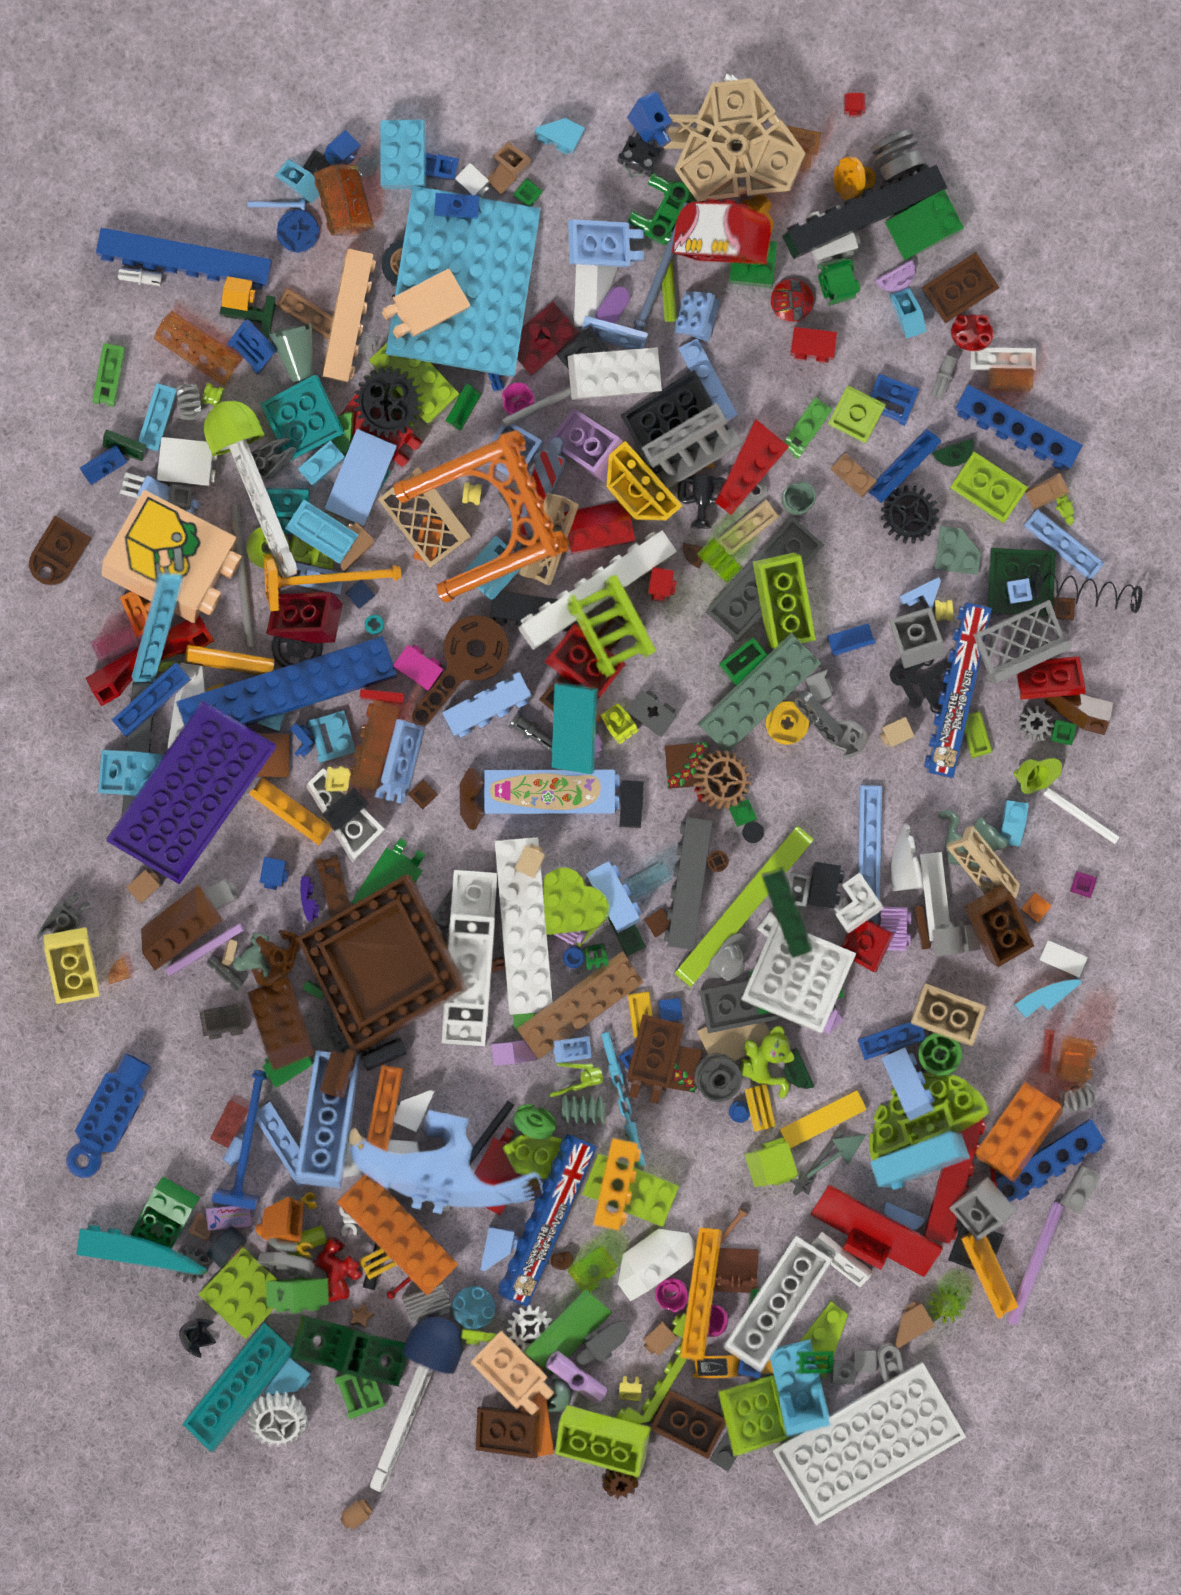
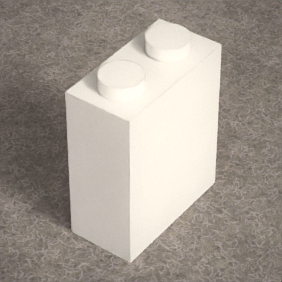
(186, 462)

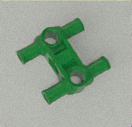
(667, 212)

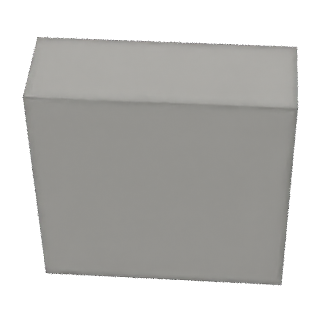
(865, 1361)

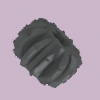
(197, 1258)

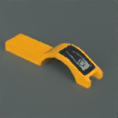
(722, 1367)

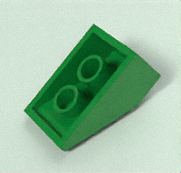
(924, 225)

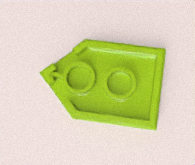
(532, 1154)

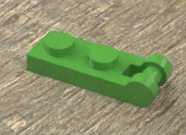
(109, 374)
(807, 426)

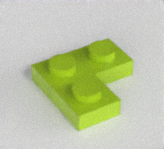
(475, 1337)

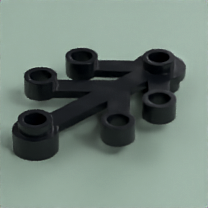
(925, 682)

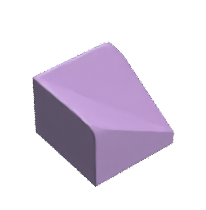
(833, 1021)

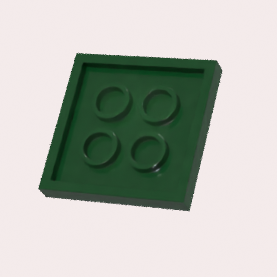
(1015, 565)

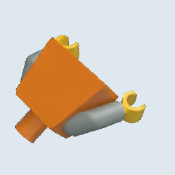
(284, 1221)

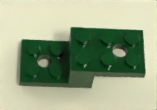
(349, 1350)

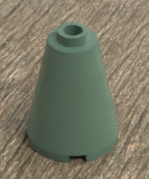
(295, 350)

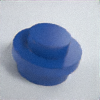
(739, 1112)

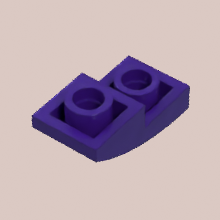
(309, 906)

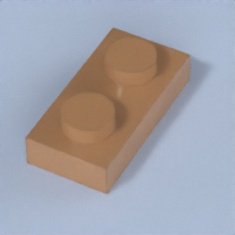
(853, 475)

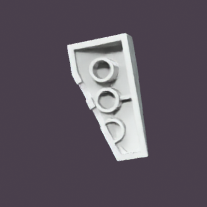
(590, 289)

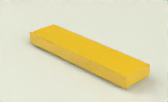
(823, 1119)

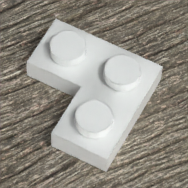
(864, 903)

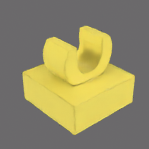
(337, 779)
(630, 1391)

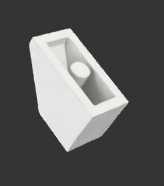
(412, 1110)

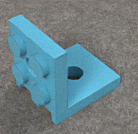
(132, 771)

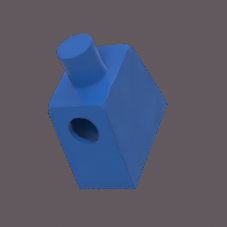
(651, 119)

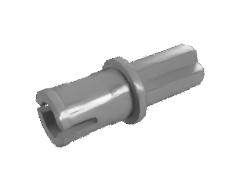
(944, 376)

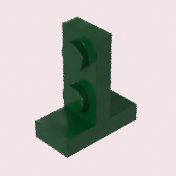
(254, 315)

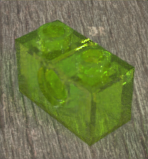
(600, 1257)

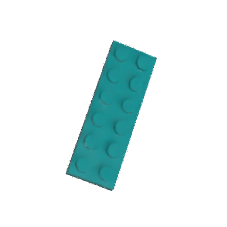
(238, 1387)

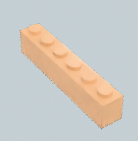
(347, 316)

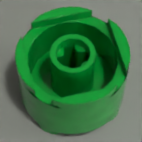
(838, 280)

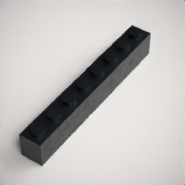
(863, 212)

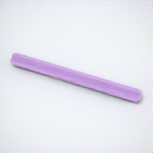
(1036, 1261)

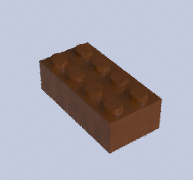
(280, 1023)

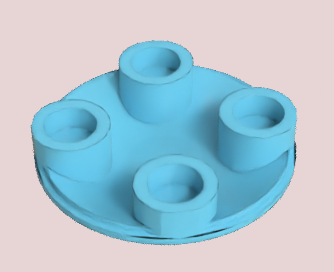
(473, 1308)

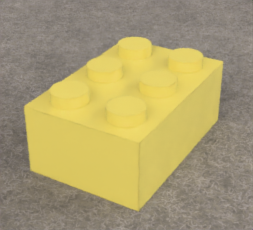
(71, 965)

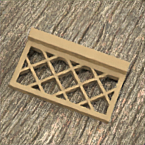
(443, 511)

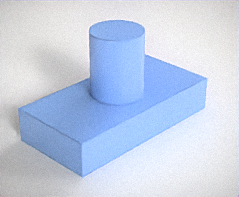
(572, 1049)

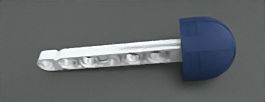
(435, 1347)

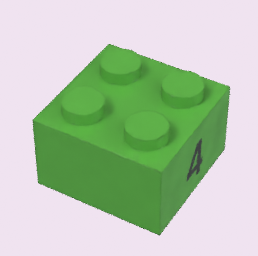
(297, 1294)

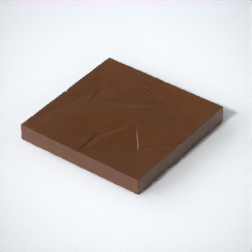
(382, 963)

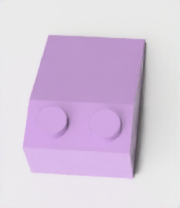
(587, 443)

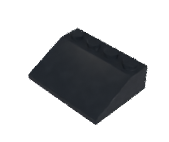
(667, 411)

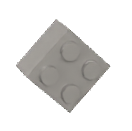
(917, 637)

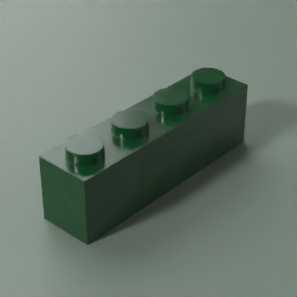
(787, 912)

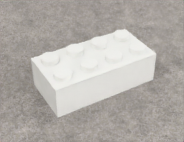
(614, 373)

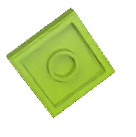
(856, 414)

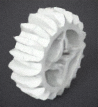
(276, 1423)

